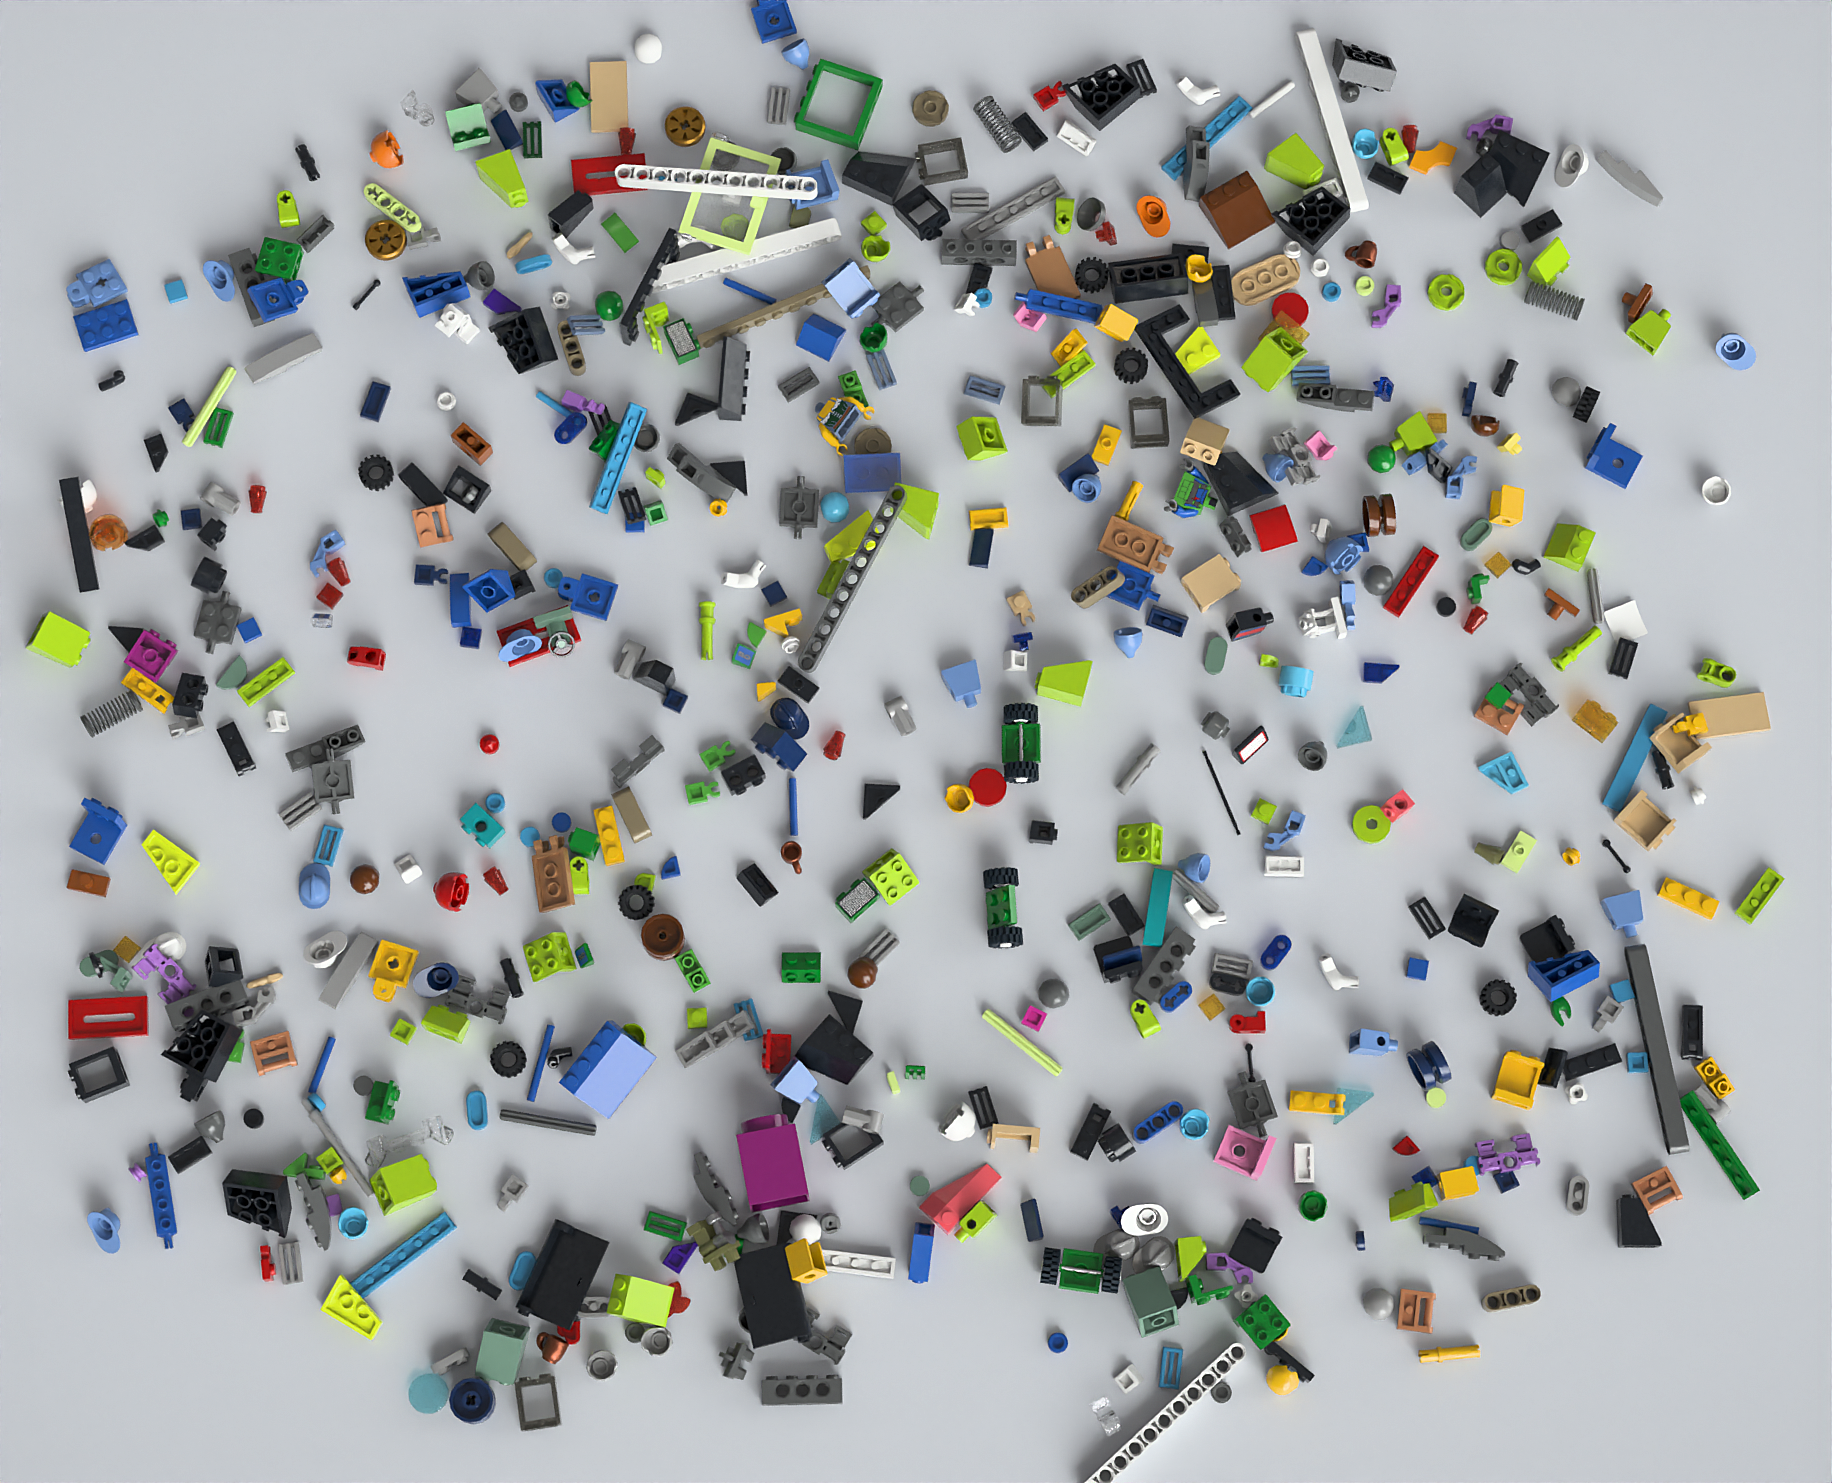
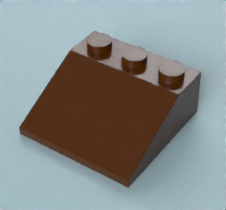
(1236, 210)

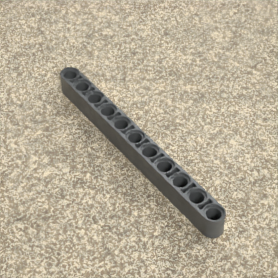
(852, 569)
(1657, 1049)

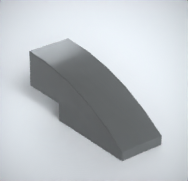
(1205, 303)

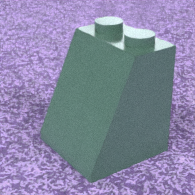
(1151, 1301)
(501, 1351)

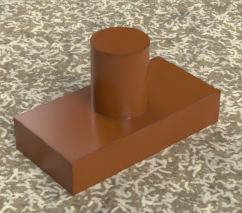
(1637, 302)
(1559, 605)
(88, 883)

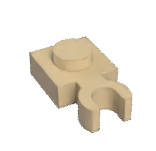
(1020, 605)

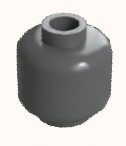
(1215, 725)

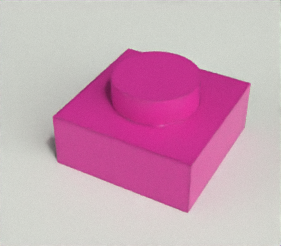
(1034, 1018)

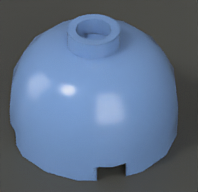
(1342, 554)

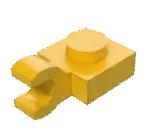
(1693, 724)

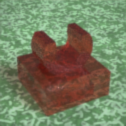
(1107, 234)
(329, 596)

